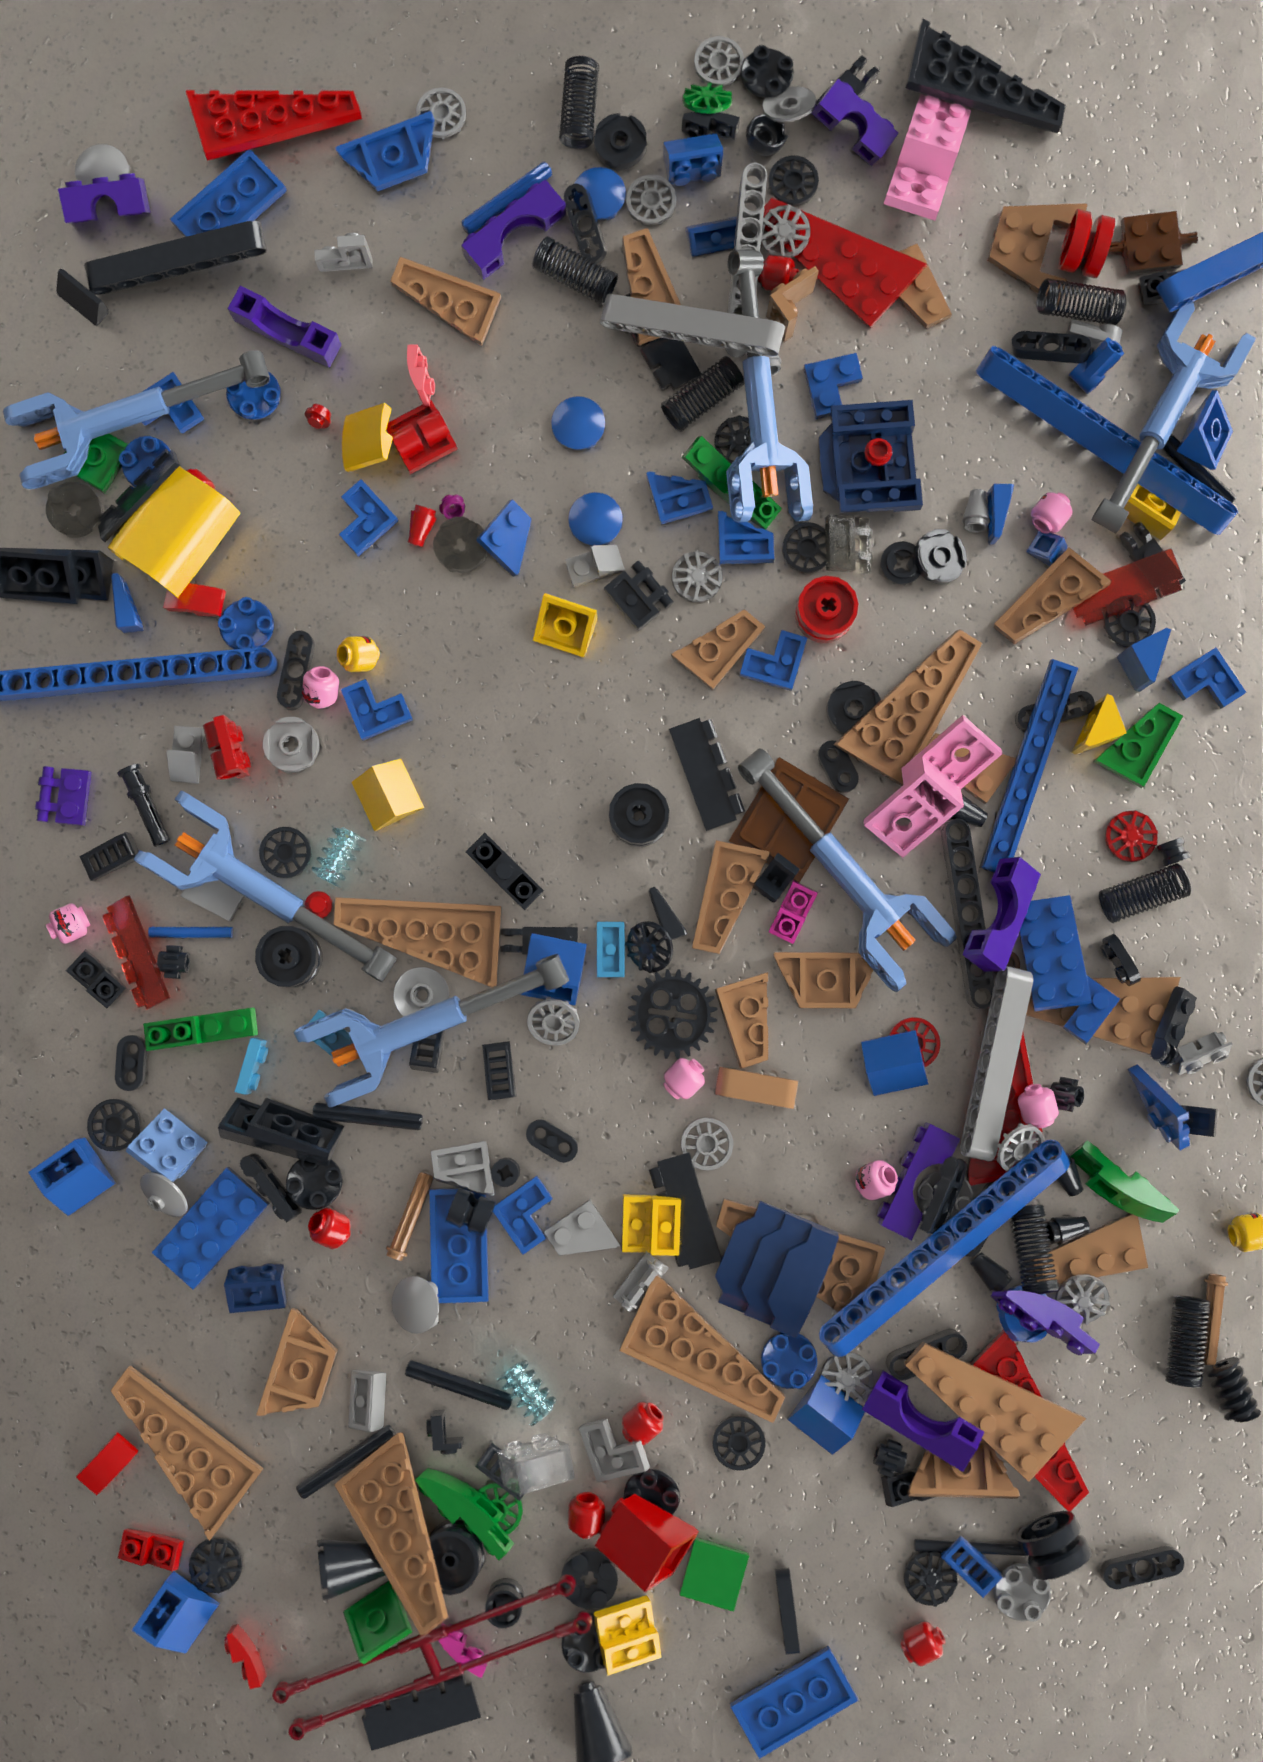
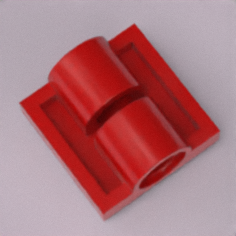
(421, 437)
(226, 737)

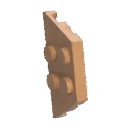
(824, 978)
(298, 1368)
(982, 1477)

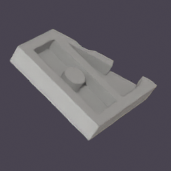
(581, 1232)

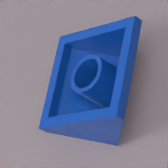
(1207, 433)
(1144, 659)
(894, 1063)
(827, 1416)

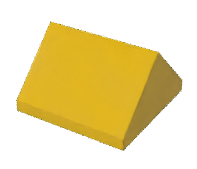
(1151, 512)
(565, 625)
(1101, 726)
(387, 794)

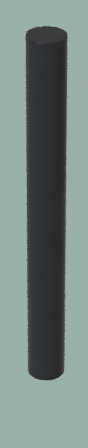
(982, 1547)

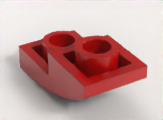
(197, 599)
(107, 1463)
(150, 1548)
(242, 1648)

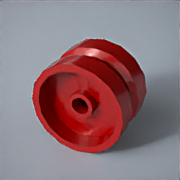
(1086, 243)
(826, 593)

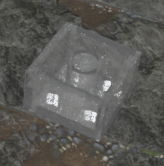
(535, 1464)

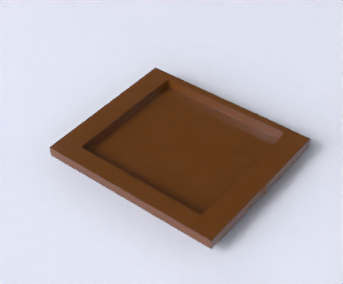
(771, 830)

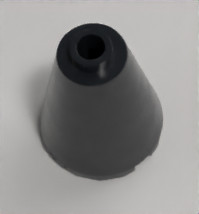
(346, 1566)
(597, 1728)

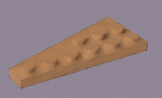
(912, 710)
(444, 934)
(1133, 1018)
(851, 1269)
(685, 1345)
(1014, 1420)
(194, 1457)
(390, 1516)

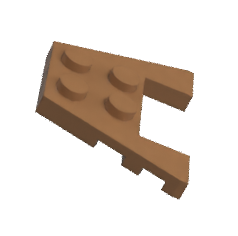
(1023, 239)

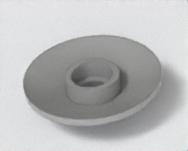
(790, 105)
(412, 982)
(163, 1194)

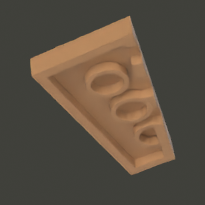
(646, 273)
(452, 299)
(1055, 592)
(727, 888)
(1103, 1252)

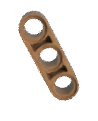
(756, 1087)

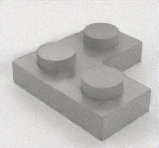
(350, 254)
(606, 1457)

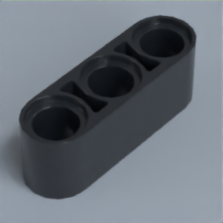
(936, 1340)

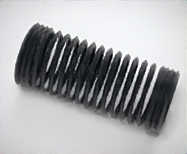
(581, 76)
(605, 285)
(1053, 293)
(735, 380)
(1111, 906)
(1041, 1287)
(1179, 1372)

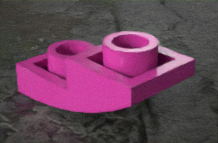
(793, 912)
(455, 1646)

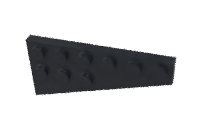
(975, 81)

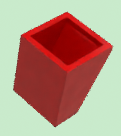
(644, 1541)

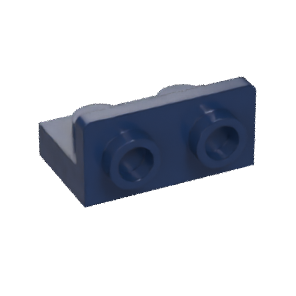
(255, 1288)

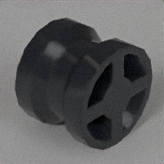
(1173, 851)
(507, 1167)

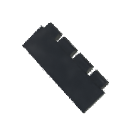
(673, 358)
(133, 497)
(702, 772)
(696, 1231)
(427, 1714)

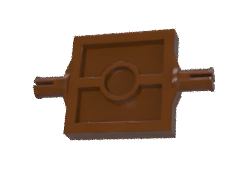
(1152, 242)

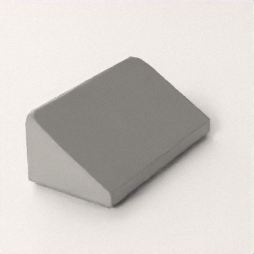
(367, 1400)

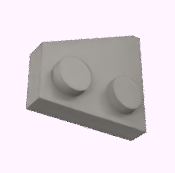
(464, 1167)

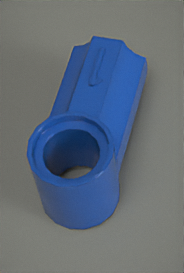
(1092, 372)

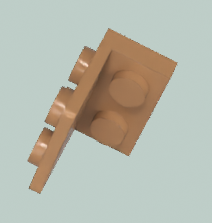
(784, 297)

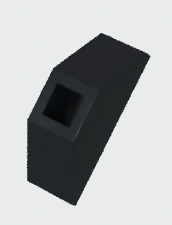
(504, 871)

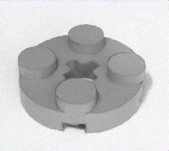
(280, 733)

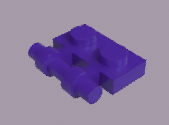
(72, 796)

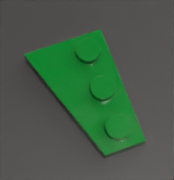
(1142, 746)

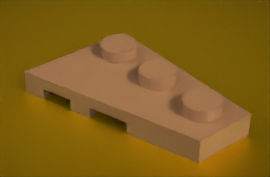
(923, 295)
(718, 651)
(989, 779)
(745, 1016)

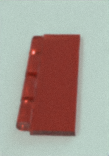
(1133, 581)
(134, 946)

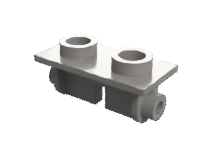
(1211, 1049)
(635, 1285)

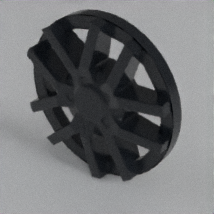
(793, 180)
(738, 439)
(806, 547)
(1130, 622)
(285, 852)
(649, 947)
(113, 1124)
(739, 1443)
(215, 1565)
(930, 1578)

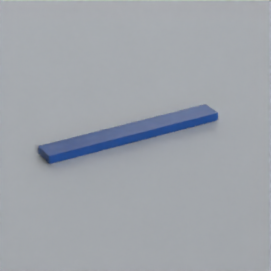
(1029, 763)

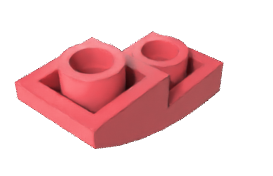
(418, 372)

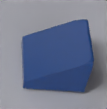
(1047, 547)

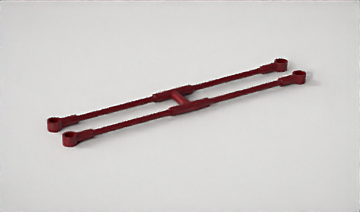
(436, 1673)

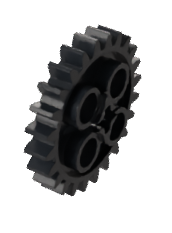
(668, 1039)

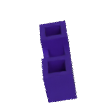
(874, 131)
(80, 200)

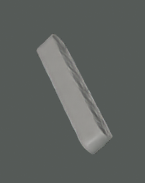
(747, 220)
(692, 325)
(996, 1063)

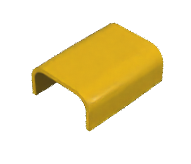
(175, 530)

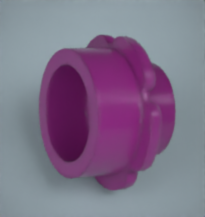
(456, 510)

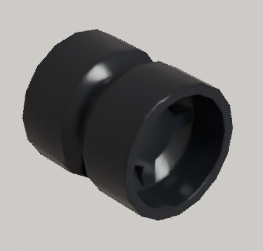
(470, 1211)
(501, 1593)

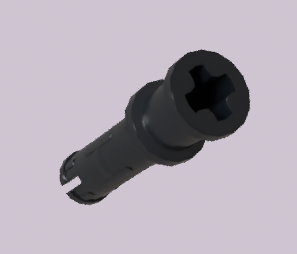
(140, 794)

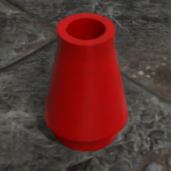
(421, 523)

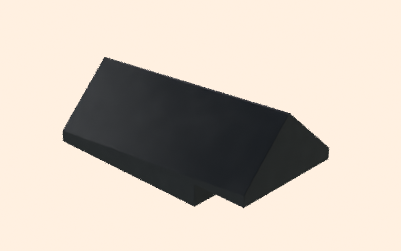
(54, 574)
(281, 1130)

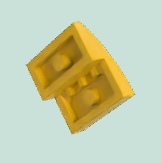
(366, 437)
(651, 1224)
(627, 1635)

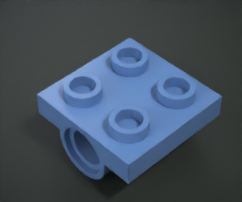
(167, 1146)

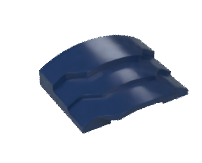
(851, 477)
(775, 1267)

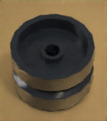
(643, 799)
(272, 953)
(1053, 1545)
(457, 1556)

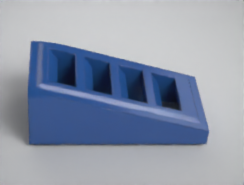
(998, 504)
(125, 611)
(988, 1581)

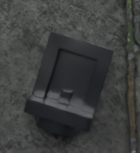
(776, 878)
(1201, 1120)
(437, 1430)

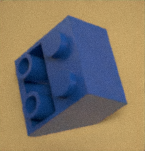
(693, 159)
(572, 957)
(72, 1176)
(175, 1615)

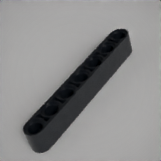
(175, 257)
(960, 901)

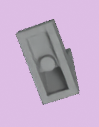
(595, 565)
(186, 754)

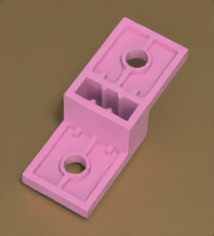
(927, 157)
(932, 786)

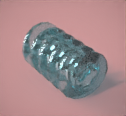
(338, 855)
(528, 1391)

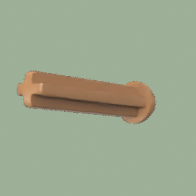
(410, 1217)
(1215, 1295)

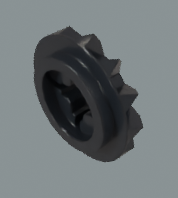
(888, 562)

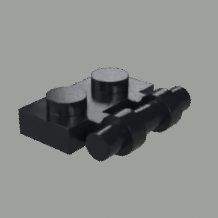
(631, 599)

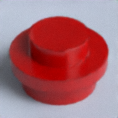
(318, 416)
(878, 452)
(319, 903)

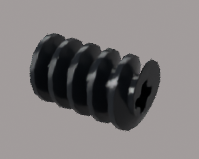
(1234, 1390)

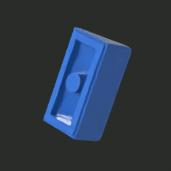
(711, 236)

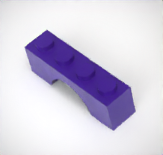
(538, 208)
(304, 338)
(1014, 886)
(931, 1148)
(949, 1440)

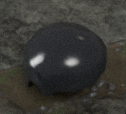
(765, 135)

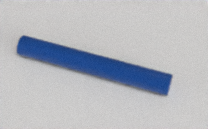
(190, 932)

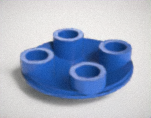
(605, 189)
(254, 402)
(578, 423)
(140, 455)
(595, 519)
(246, 624)
(789, 1360)

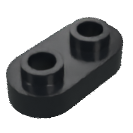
(836, 766)
(1124, 966)
(130, 1062)
(552, 1140)

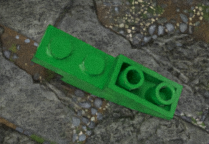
(712, 468)
(200, 1029)
(1126, 1192)
(458, 1500)

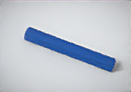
(501, 200)

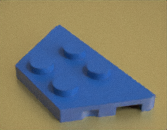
(391, 153)
(1162, 1109)

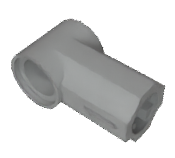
(1095, 333)

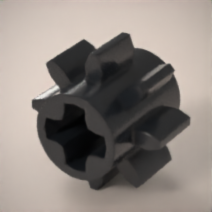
(173, 962)
(1067, 1094)
(890, 1458)

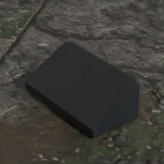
(80, 298)

